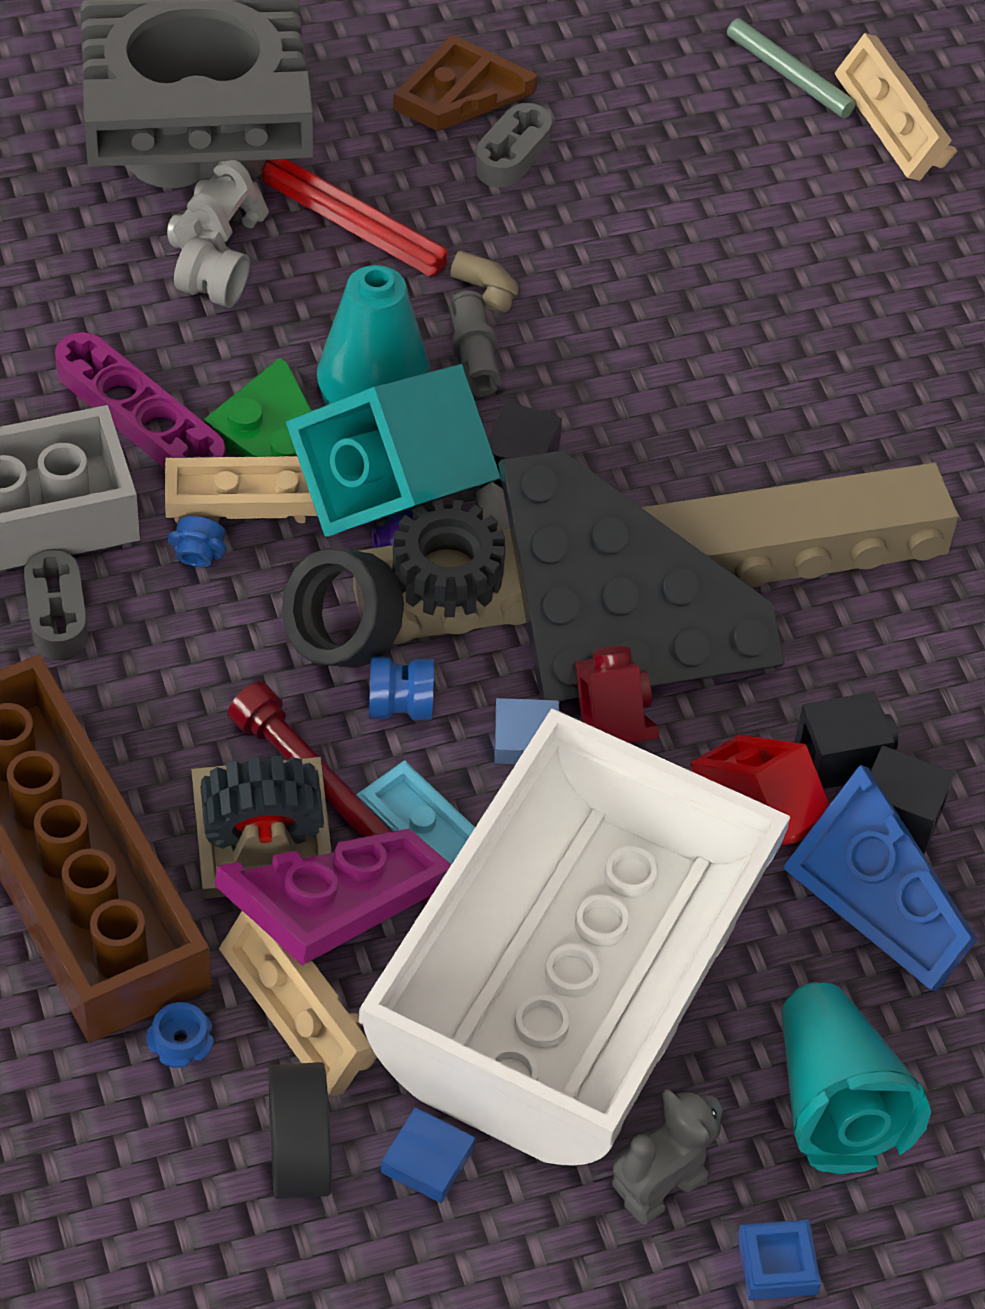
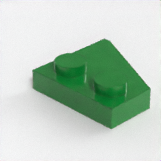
(257, 414)

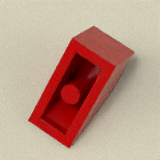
(772, 774)

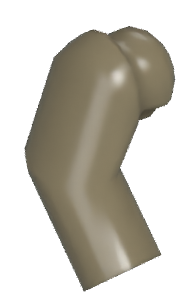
(489, 275)

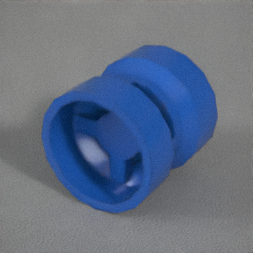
(401, 688)

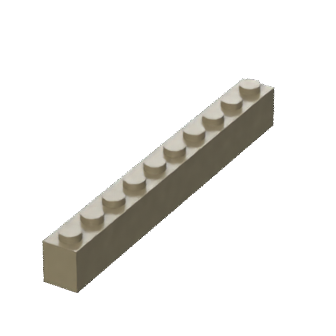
(754, 536)

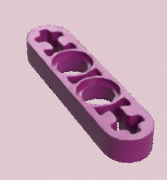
(133, 413)

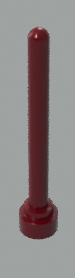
(260, 713)

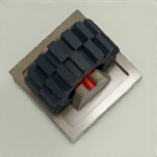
(258, 812)

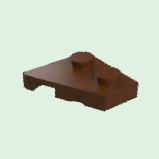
(461, 84)

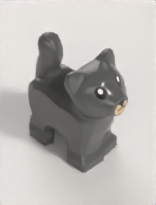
(667, 1154)

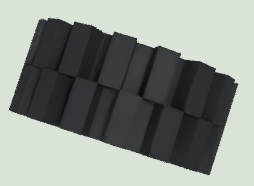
(455, 531)

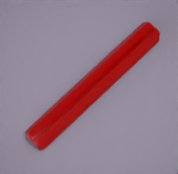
(355, 216)

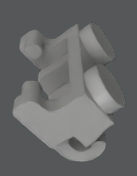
(215, 204)

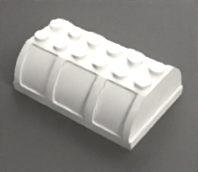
(568, 941)

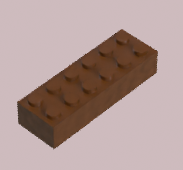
(85, 869)

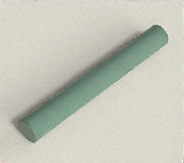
(791, 68)

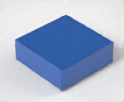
(428, 1155)
(778, 1259)

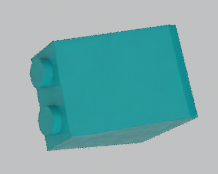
(392, 449)

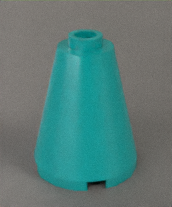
(371, 336)
(846, 1084)

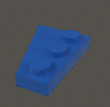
(881, 882)

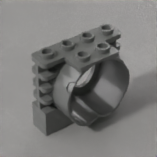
(193, 86)

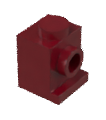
(615, 695)

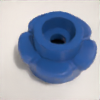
(198, 541)
(176, 1020)

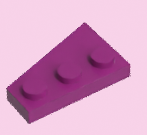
(335, 895)

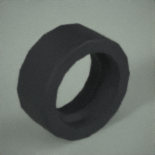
(305, 599)
(300, 1130)

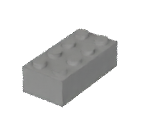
(64, 487)

